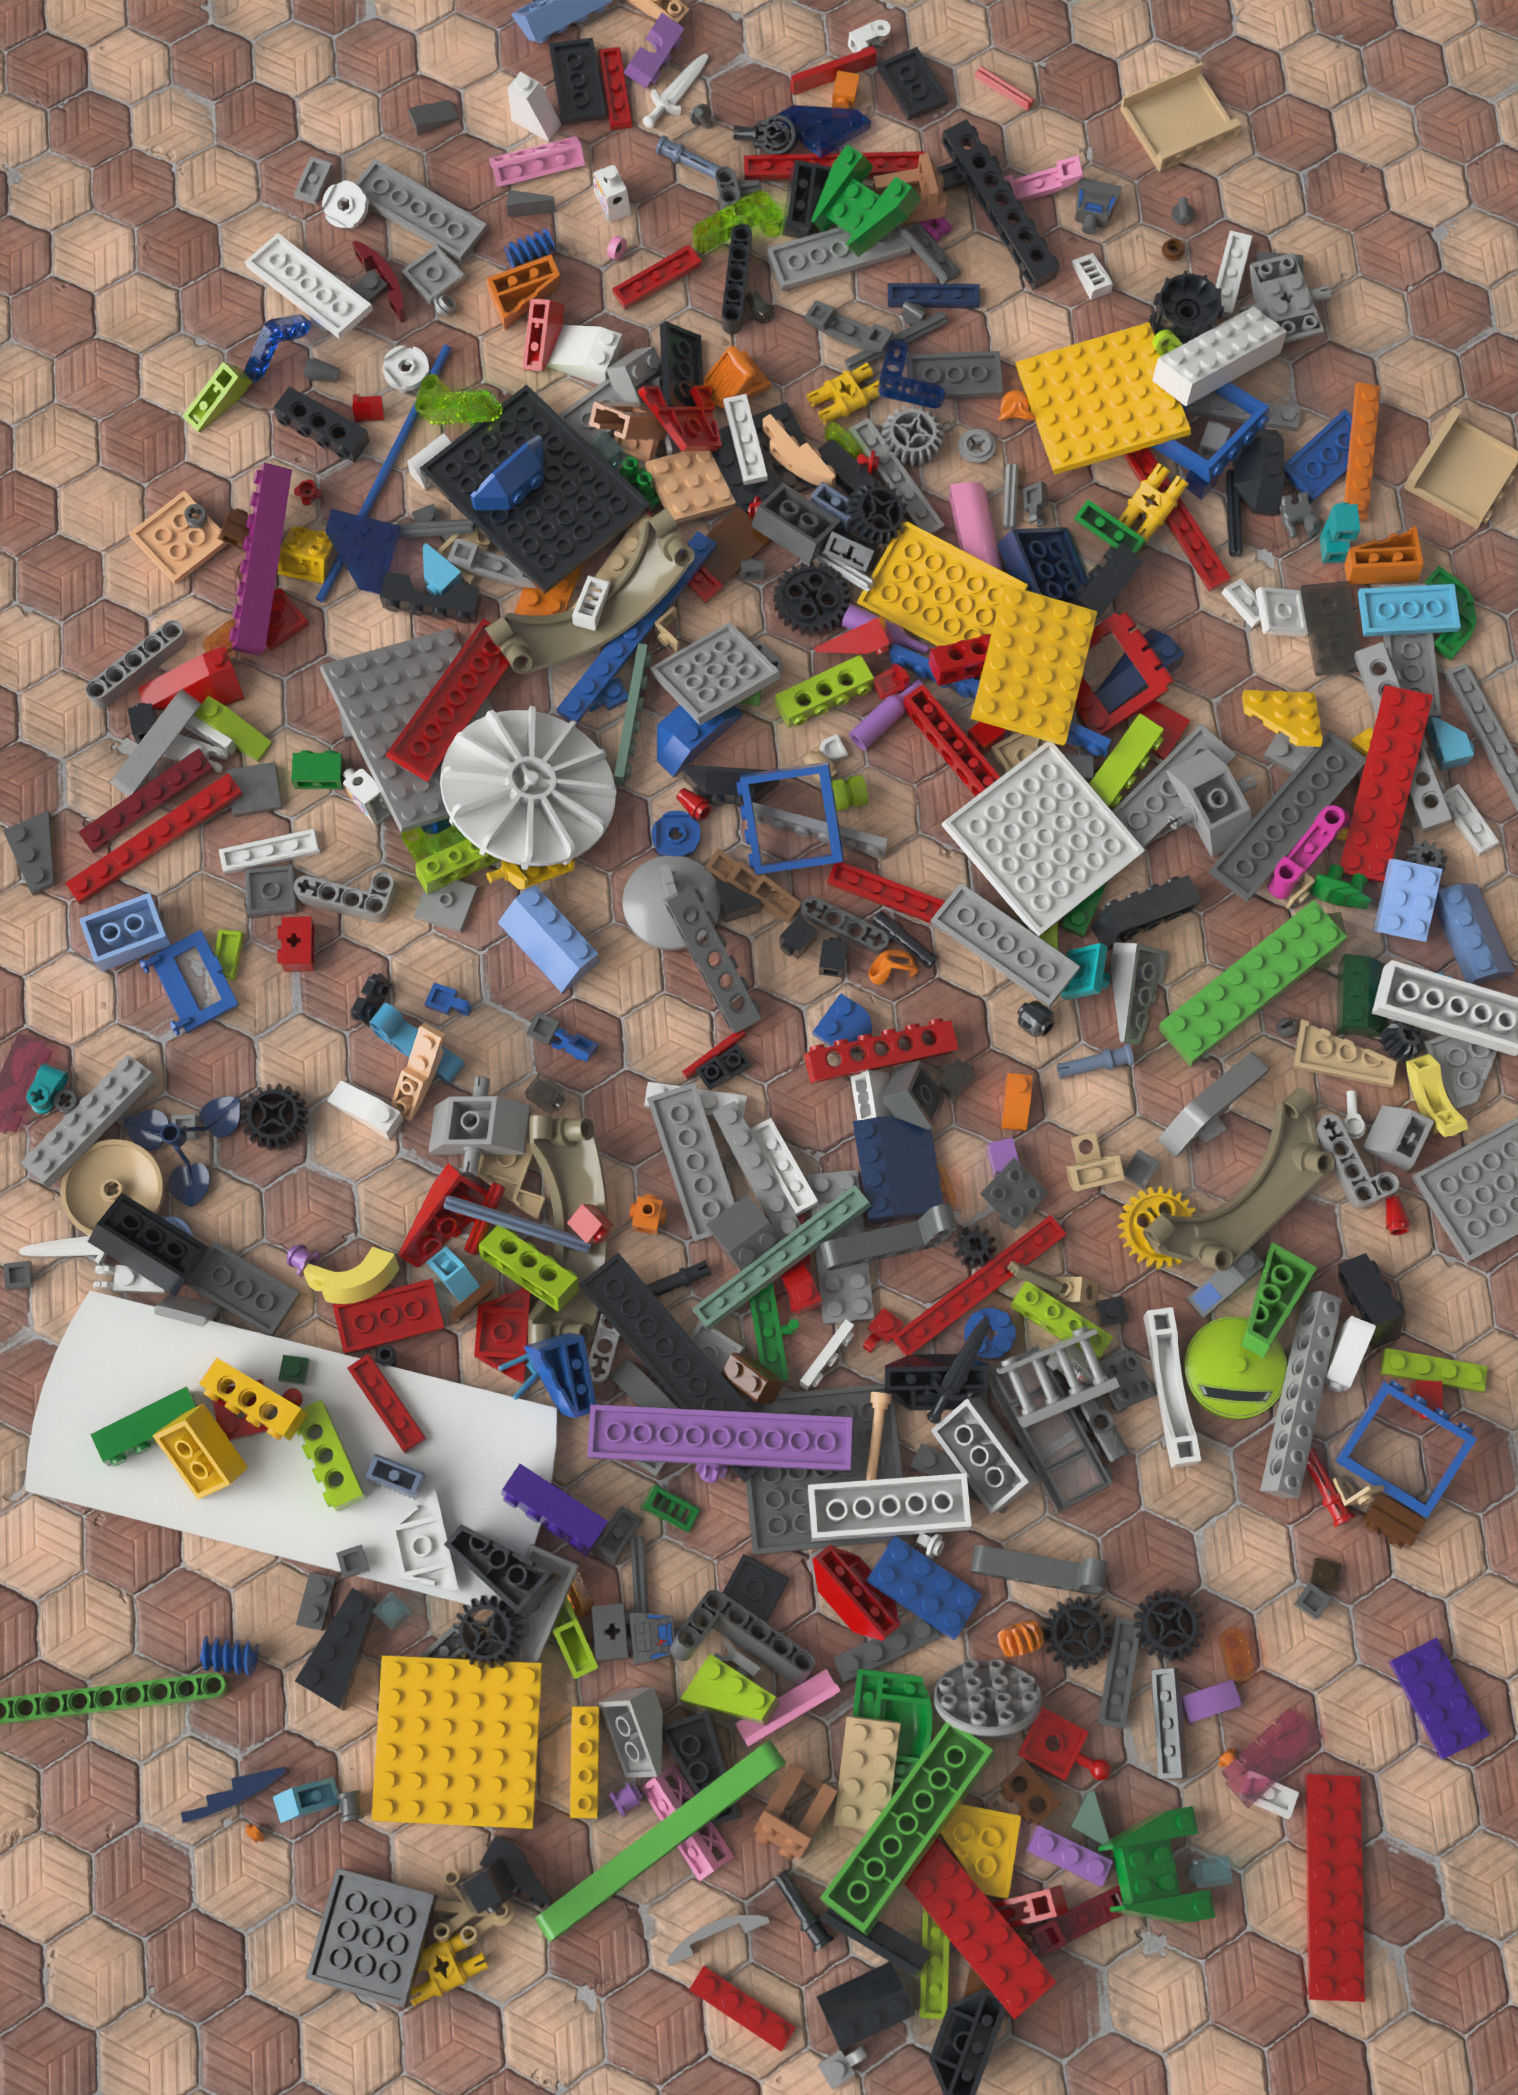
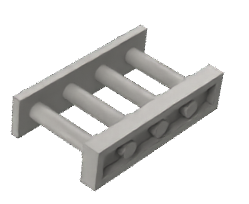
(1054, 1403)

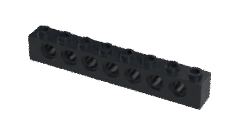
(976, 178)

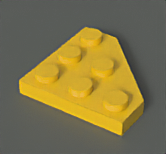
(1287, 713)
(984, 1846)

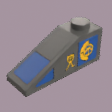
(1224, 1283)

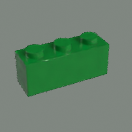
(1108, 528)

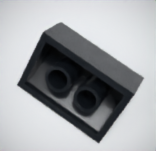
(865, 2005)

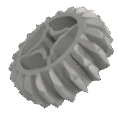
(922, 444)

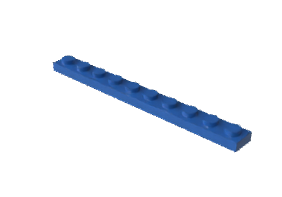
(622, 647)
(918, 664)

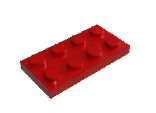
(389, 1317)

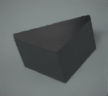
(735, 902)

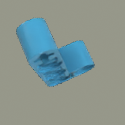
(401, 1035)

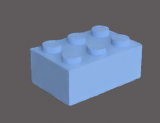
(1407, 900)
(125, 932)

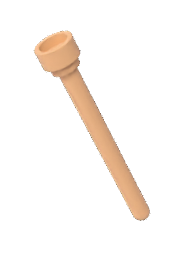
(880, 1403)

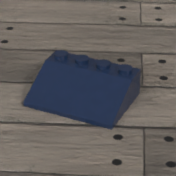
(1044, 561)
(897, 1168)

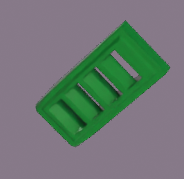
(665, 1495)

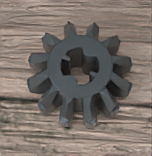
(1427, 852)

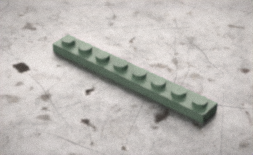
(781, 1257)

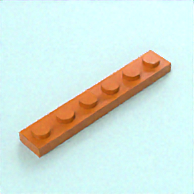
(1362, 447)

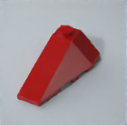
(200, 677)

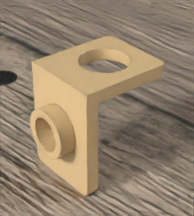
(663, 635)
(1304, 893)
(1075, 1291)
(1356, 1498)

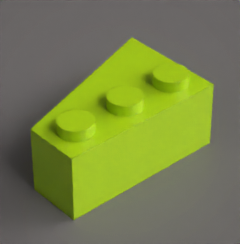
(729, 1692)

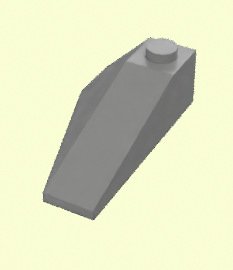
(1135, 976)

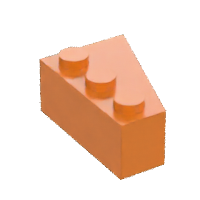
(516, 287)
(1386, 560)

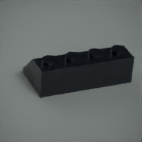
(147, 1244)

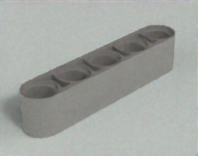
(139, 653)
(155, 743)

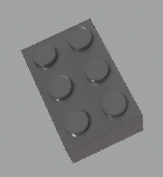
(795, 523)

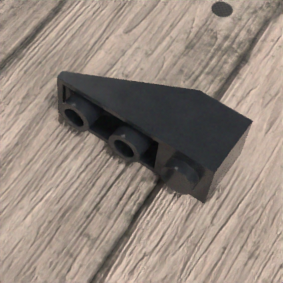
(519, 1869)

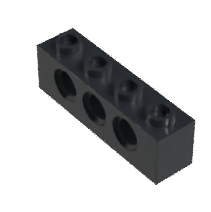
(295, 403)

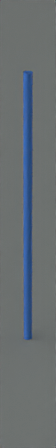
(383, 474)

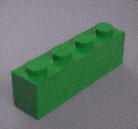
(136, 1430)

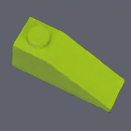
(217, 396)
(225, 721)

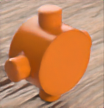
(1227, 1757)
(255, 1833)

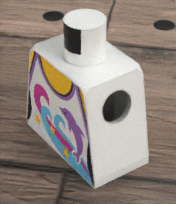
(608, 186)
(363, 790)

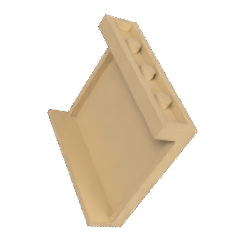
(1178, 117)
(1463, 471)

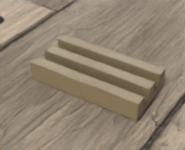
(1035, 1276)

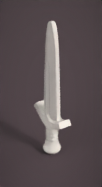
(670, 97)
(66, 1247)

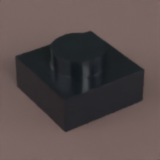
(1112, 1311)

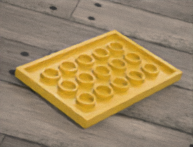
(935, 589)
(1034, 665)

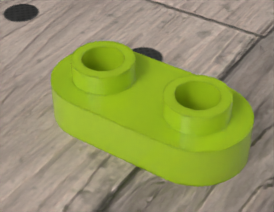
(1165, 342)

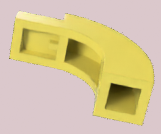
(1431, 1097)
(355, 1284)

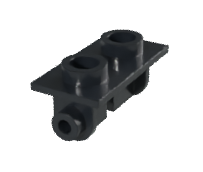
(376, 990)

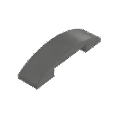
(846, 330)
(639, 1387)

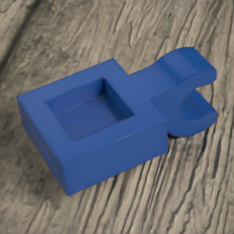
(612, 696)
(444, 999)
(577, 1045)

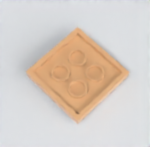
(690, 485)
(173, 543)

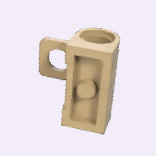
(1091, 1168)

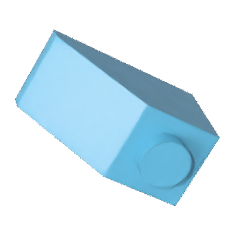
(438, 572)
(1449, 744)
(453, 1274)
(306, 1799)

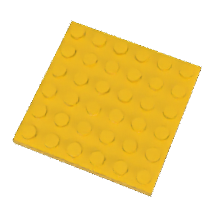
(1100, 399)
(457, 1742)

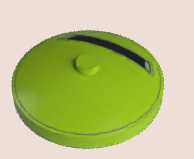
(1229, 1377)

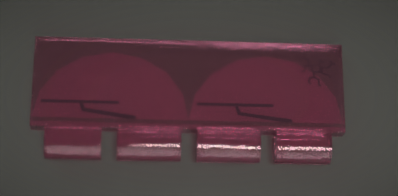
(16, 1076)
(1271, 1762)

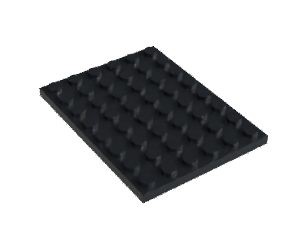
(560, 522)

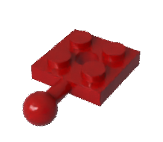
(239, 1428)
(1071, 1741)

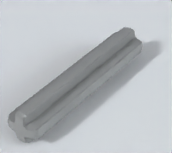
(1010, 496)
(848, 572)

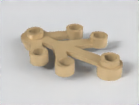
(464, 1915)

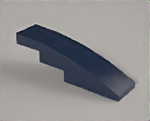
(243, 1790)

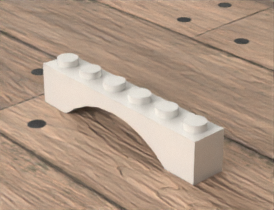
(1174, 1410)

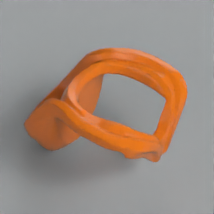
(1015, 406)
(882, 966)

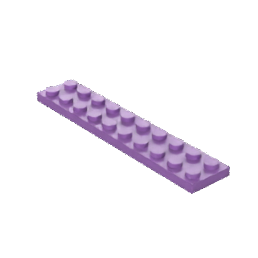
(720, 1437)

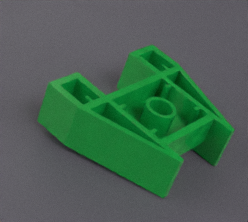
(857, 208)
(1149, 1872)

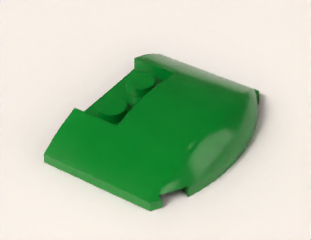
(897, 1699)

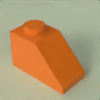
(1016, 1101)

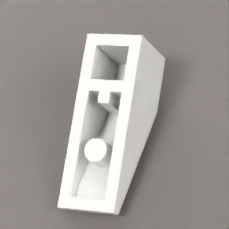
(366, 1109)

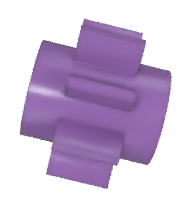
(711, 1473)

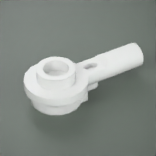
(1353, 1123)

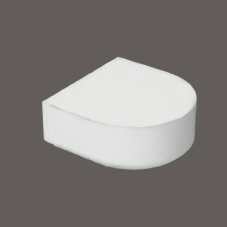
(833, 748)

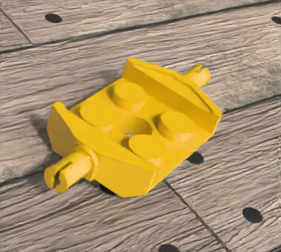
(532, 876)

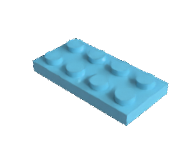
(1409, 610)

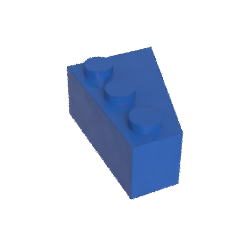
(565, 1372)

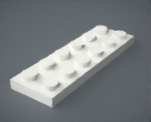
(309, 286)

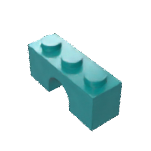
(1339, 530)

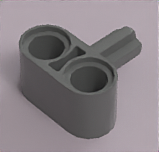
(732, 189)

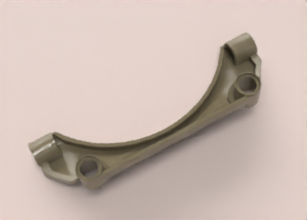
(1283, 1178)

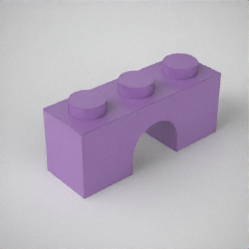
(645, 64)
(1069, 1856)

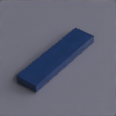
(934, 295)

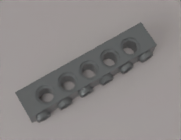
(749, 1010)

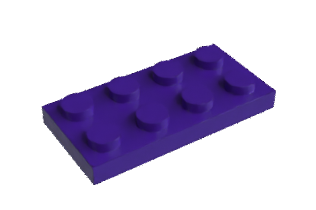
(1439, 1698)

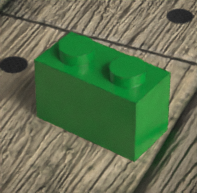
(317, 770)

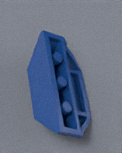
(512, 479)
(683, 739)

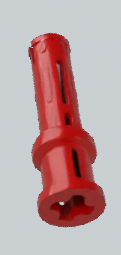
(1329, 1501)

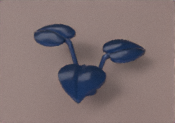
(152, 1128)

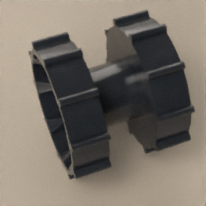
(1191, 297)

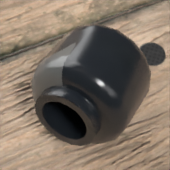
(1035, 1019)

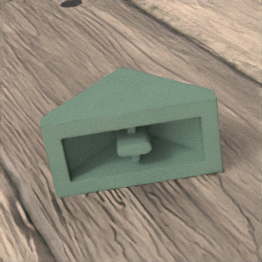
(1089, 1820)

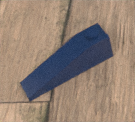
(1125, 680)

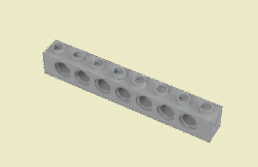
(1427, 818)
(1301, 1395)

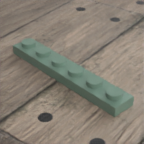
(631, 723)

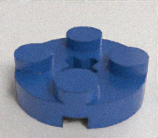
(687, 827)
(999, 1322)

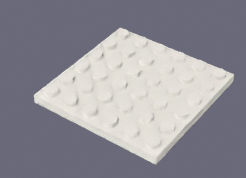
(1043, 838)

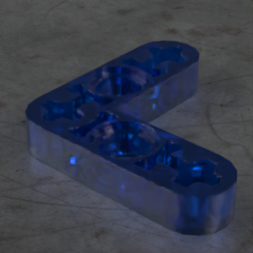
(271, 334)
(895, 379)

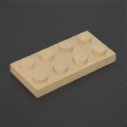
(866, 1770)

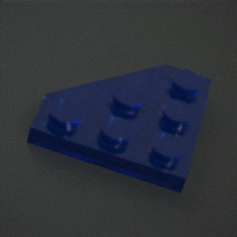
(825, 127)
(364, 547)

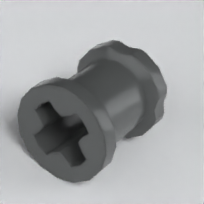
(350, 1806)

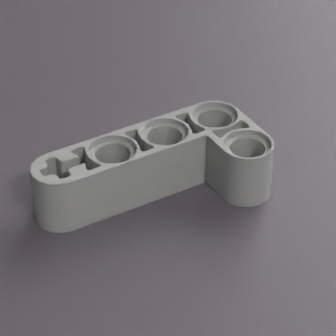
(344, 894)
(1351, 1160)

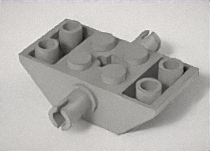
(1284, 296)
(1198, 783)
(479, 1126)

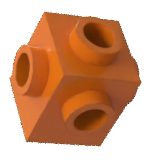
(647, 1222)

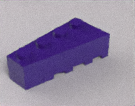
(554, 1509)

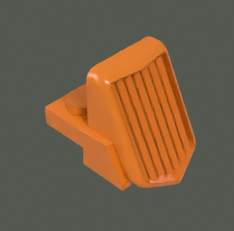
(735, 376)

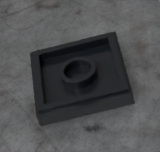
(755, 1587)

